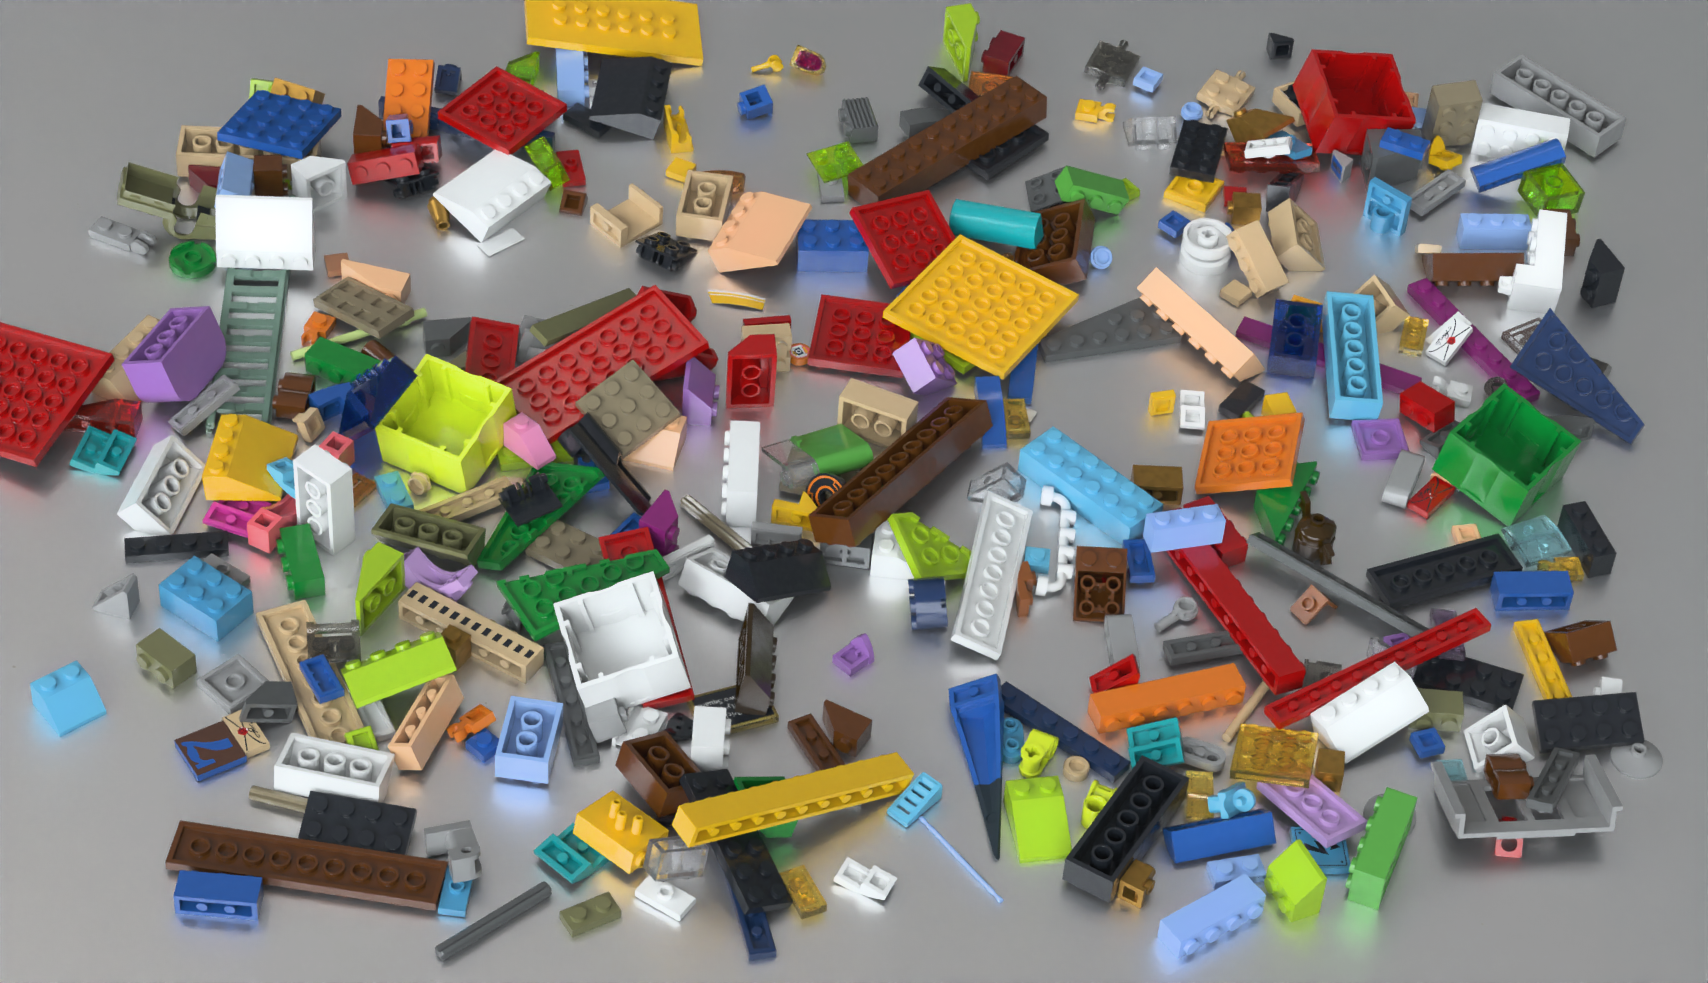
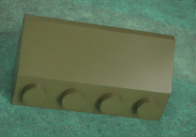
(430, 533)

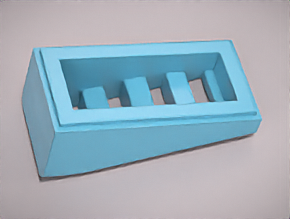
(924, 786)

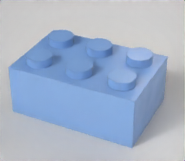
(529, 739)

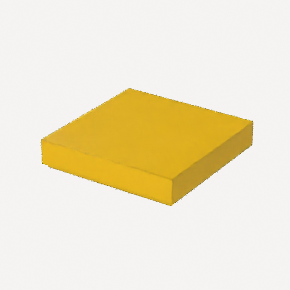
(1193, 192)

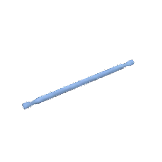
(961, 859)

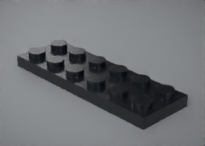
(1442, 571)
(743, 856)

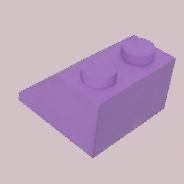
(699, 394)

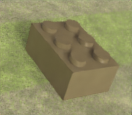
(1453, 112)

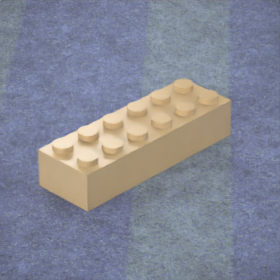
(200, 147)

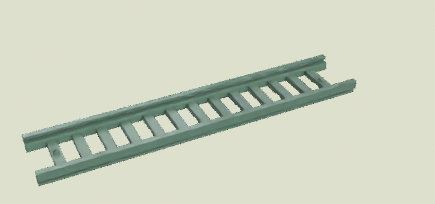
(273, 341)

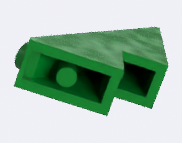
(1280, 505)

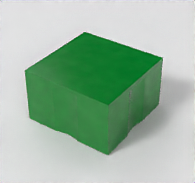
(1506, 455)

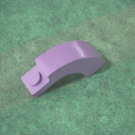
(422, 570)

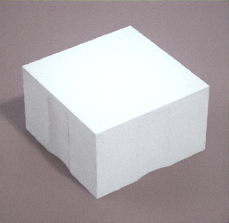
(622, 643)

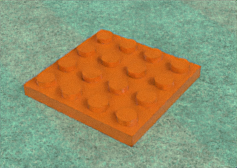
(1250, 453)

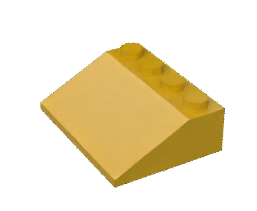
(240, 459)

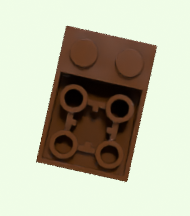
(1091, 596)

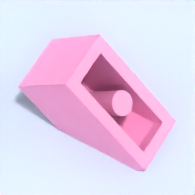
(528, 441)

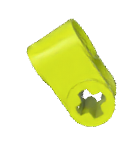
(1036, 753)
(1095, 802)

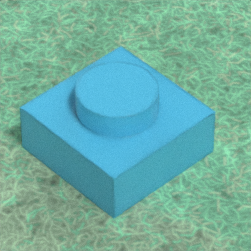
(1038, 559)

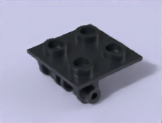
(411, 184)
(663, 250)
(530, 501)

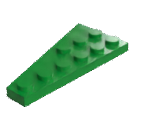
(508, 540)
(535, 596)

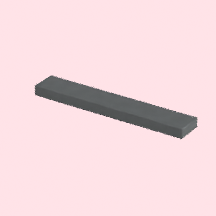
(575, 722)

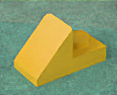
(792, 513)

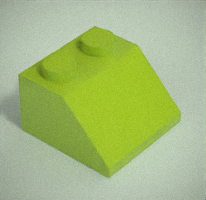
(1296, 882)

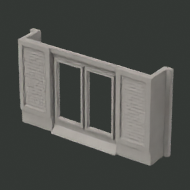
(1584, 807)

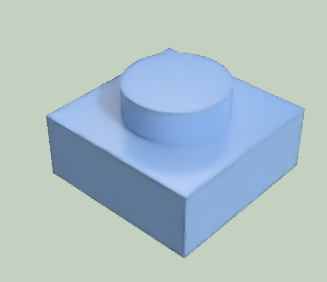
(1148, 79)

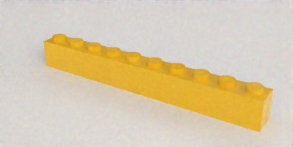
(791, 799)

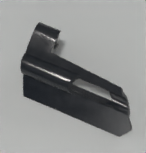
(592, 439)

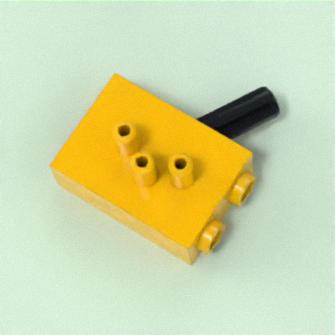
(620, 830)

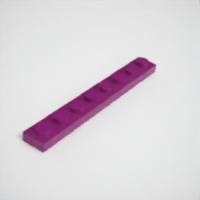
(1476, 345)

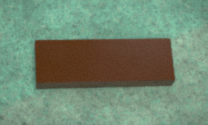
(814, 743)

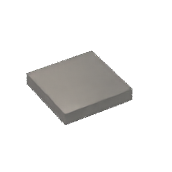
(231, 683)

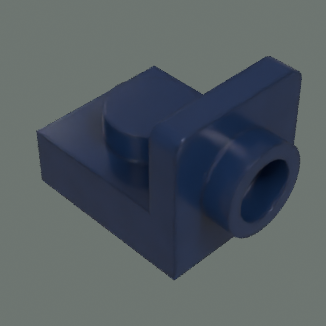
(448, 79)

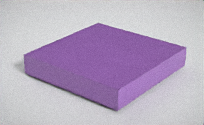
(1379, 438)

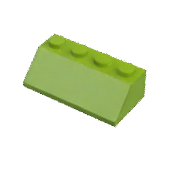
(397, 669)

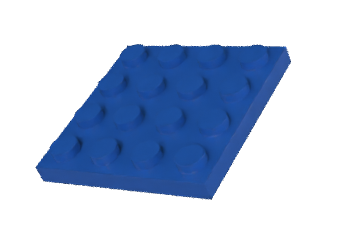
(279, 124)

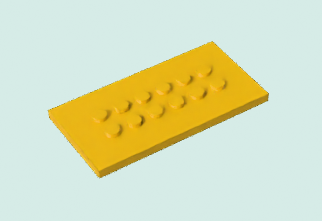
(617, 28)

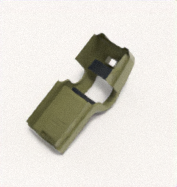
(158, 196)

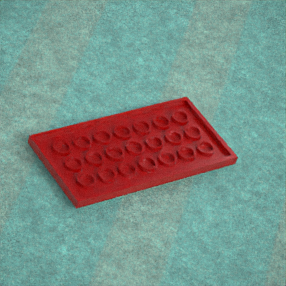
(639, 330)

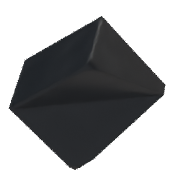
(1279, 46)

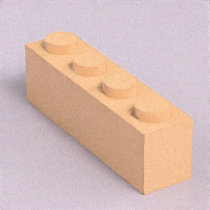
(426, 722)

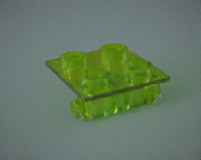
(835, 161)

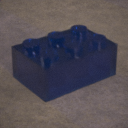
(1294, 338)

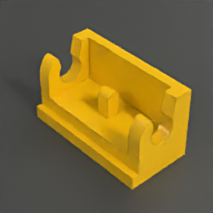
(677, 131)

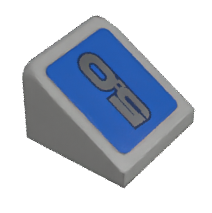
(1341, 165)

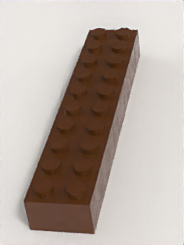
(949, 143)
(900, 471)

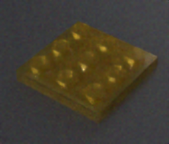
(1274, 755)

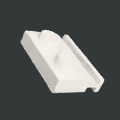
(641, 723)

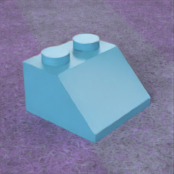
(67, 698)

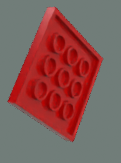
(502, 111)
(903, 235)
(856, 337)

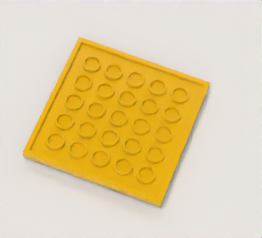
(981, 306)

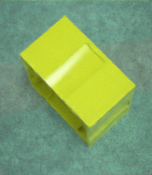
(454, 419)

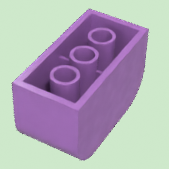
(177, 356)

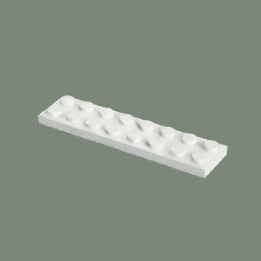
(992, 576)

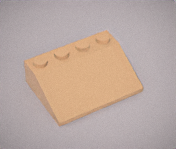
(757, 231)

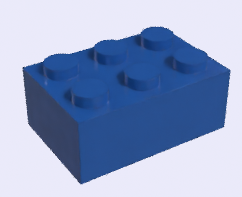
(830, 247)

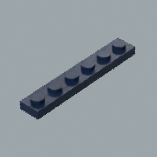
(1071, 738)

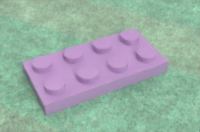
(1316, 810)

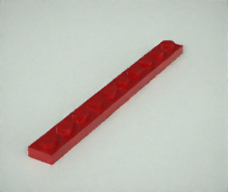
(1406, 654)

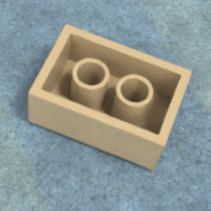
(704, 205)
(875, 413)

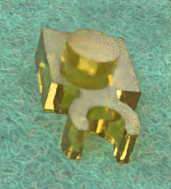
(1569, 564)

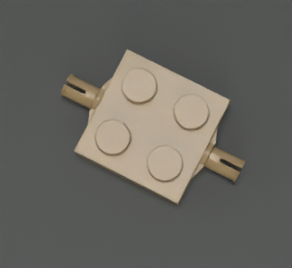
(1225, 93)

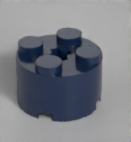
(928, 603)

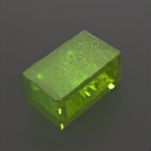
(547, 162)

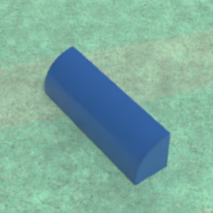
(1512, 166)
(1219, 835)

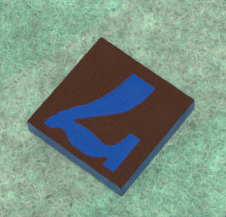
(210, 751)

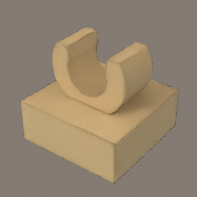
(309, 424)

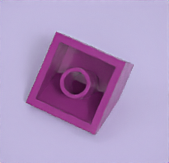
(662, 524)

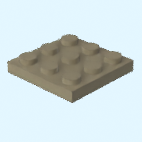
(629, 408)

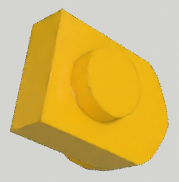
(1442, 158)

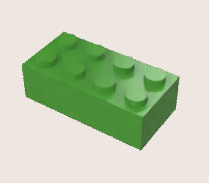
(1380, 848)

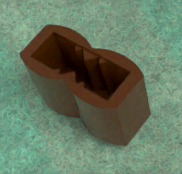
(293, 394)
(1507, 776)

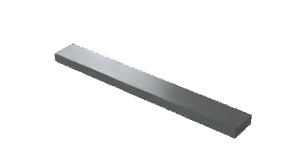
(1336, 584)

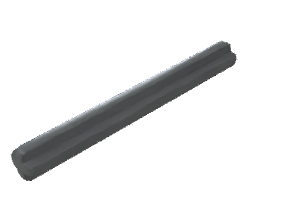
(493, 920)

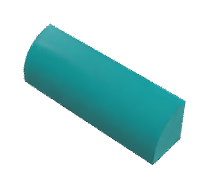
(996, 224)

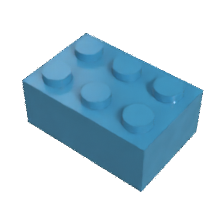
(206, 598)

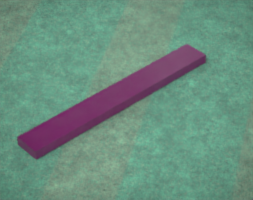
(1260, 334)

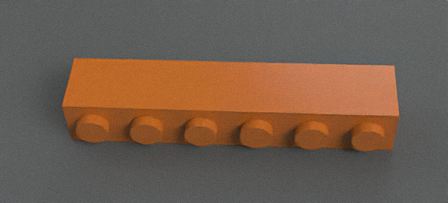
(1166, 698)

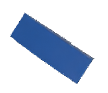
(990, 389)
(330, 400)

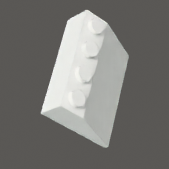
(493, 193)
(265, 232)

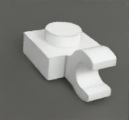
(1457, 391)

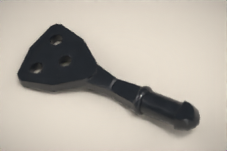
(685, 727)

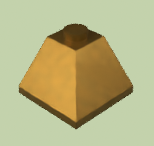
(1256, 124)

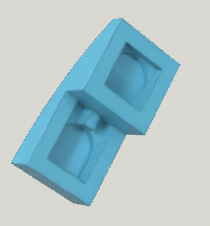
(283, 474)

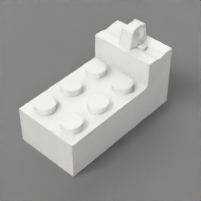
(1539, 283)

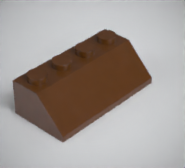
(1469, 267)

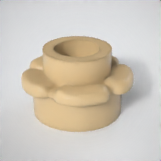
(419, 483)

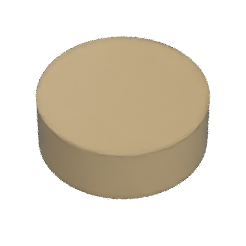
(1076, 768)

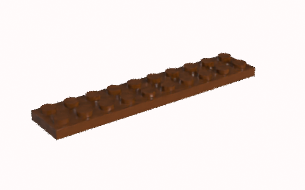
(309, 865)

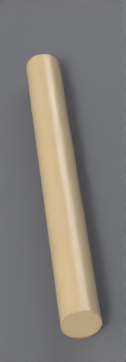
(1245, 712)

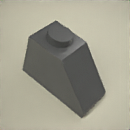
(445, 335)
(270, 703)

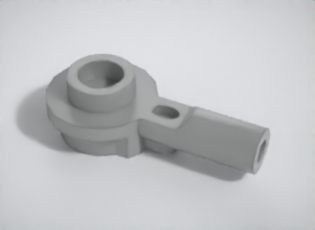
(1183, 609)

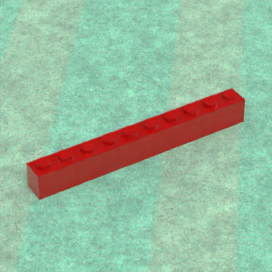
(1241, 617)

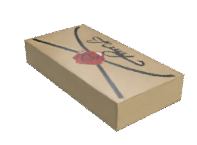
(247, 734)

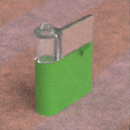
(818, 452)

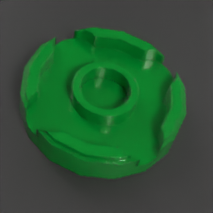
(192, 259)

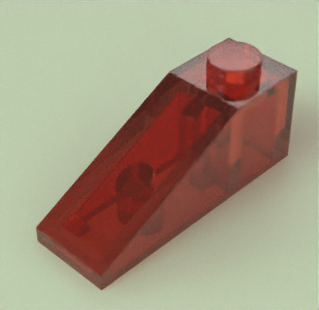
(107, 416)

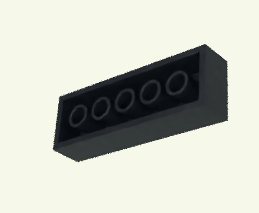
(1125, 828)

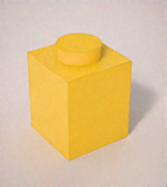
(1277, 404)

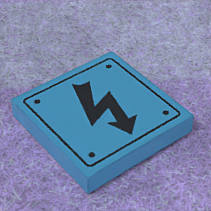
(1331, 859)

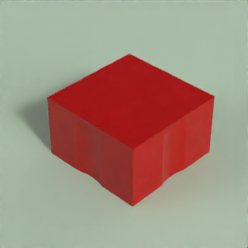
(1347, 95)

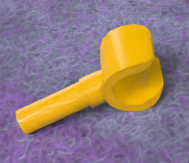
(773, 62)

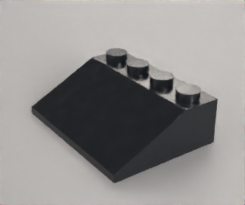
(631, 94)

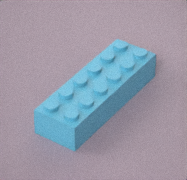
(1351, 356)
(1088, 484)

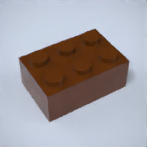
(654, 769)

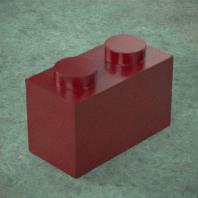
(1003, 53)

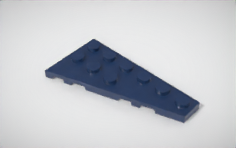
(1566, 371)

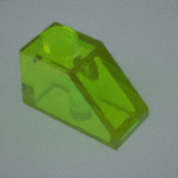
(525, 67)

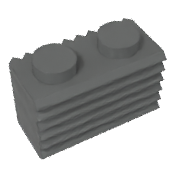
(858, 120)

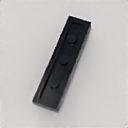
(176, 547)

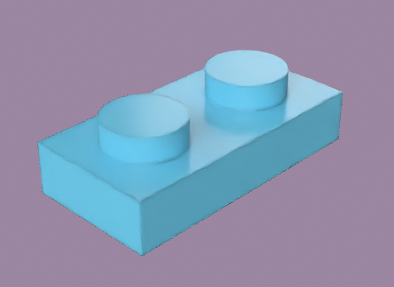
(392, 490)

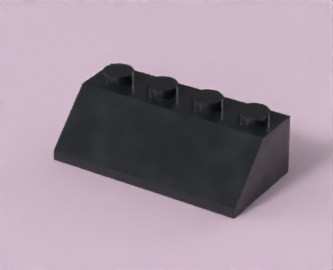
(778, 570)

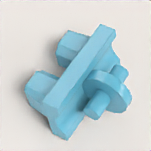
(1232, 801)

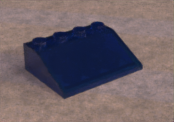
(373, 396)

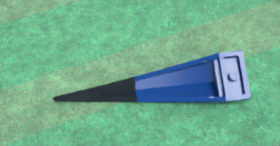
(980, 725)

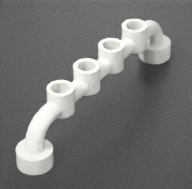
(1066, 535)

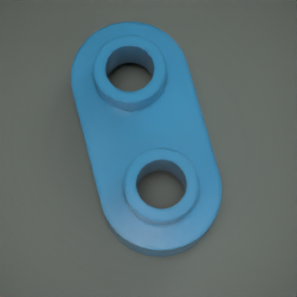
(1014, 738)

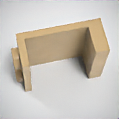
(629, 218)

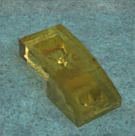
(1198, 791)

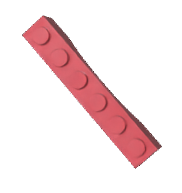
(265, 524)

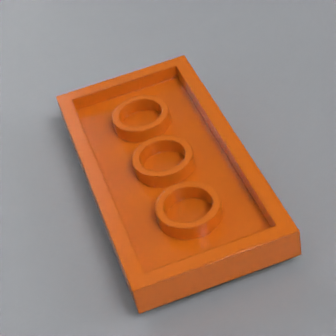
(410, 92)

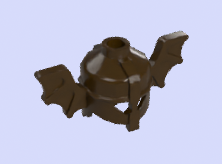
(1314, 534)

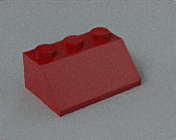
(752, 372)

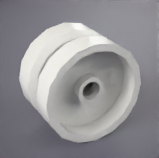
(1205, 247)

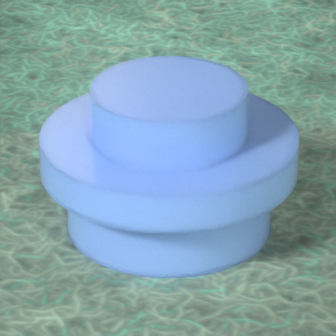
(1192, 111)
(1100, 257)

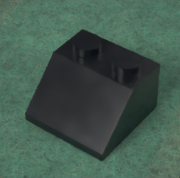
(1602, 276)

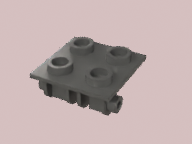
(1043, 191)

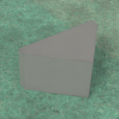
(119, 598)

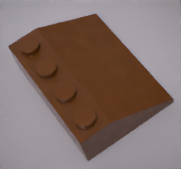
(1066, 244)

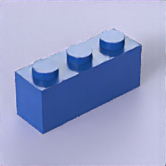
(1531, 590)
(218, 895)

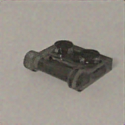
(334, 647)

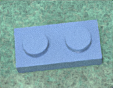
(1228, 869)

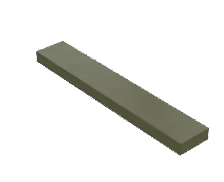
(567, 323)

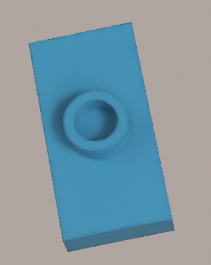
(1299, 148)
(454, 897)

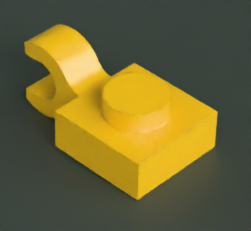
(1092, 111)

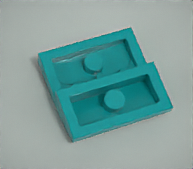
(103, 451)
(1157, 741)
(570, 855)

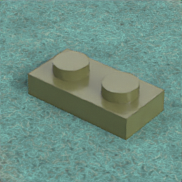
(590, 914)

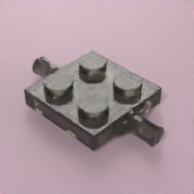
(1112, 64)

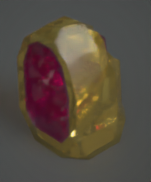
(808, 61)

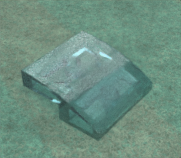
(1536, 540)

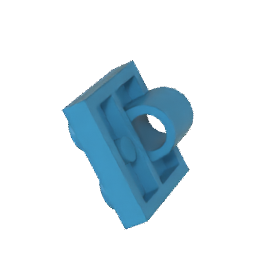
(1386, 208)

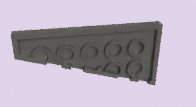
(1116, 330)

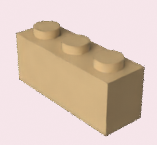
(1257, 259)

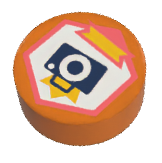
(799, 354)

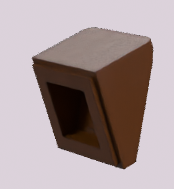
(573, 202)

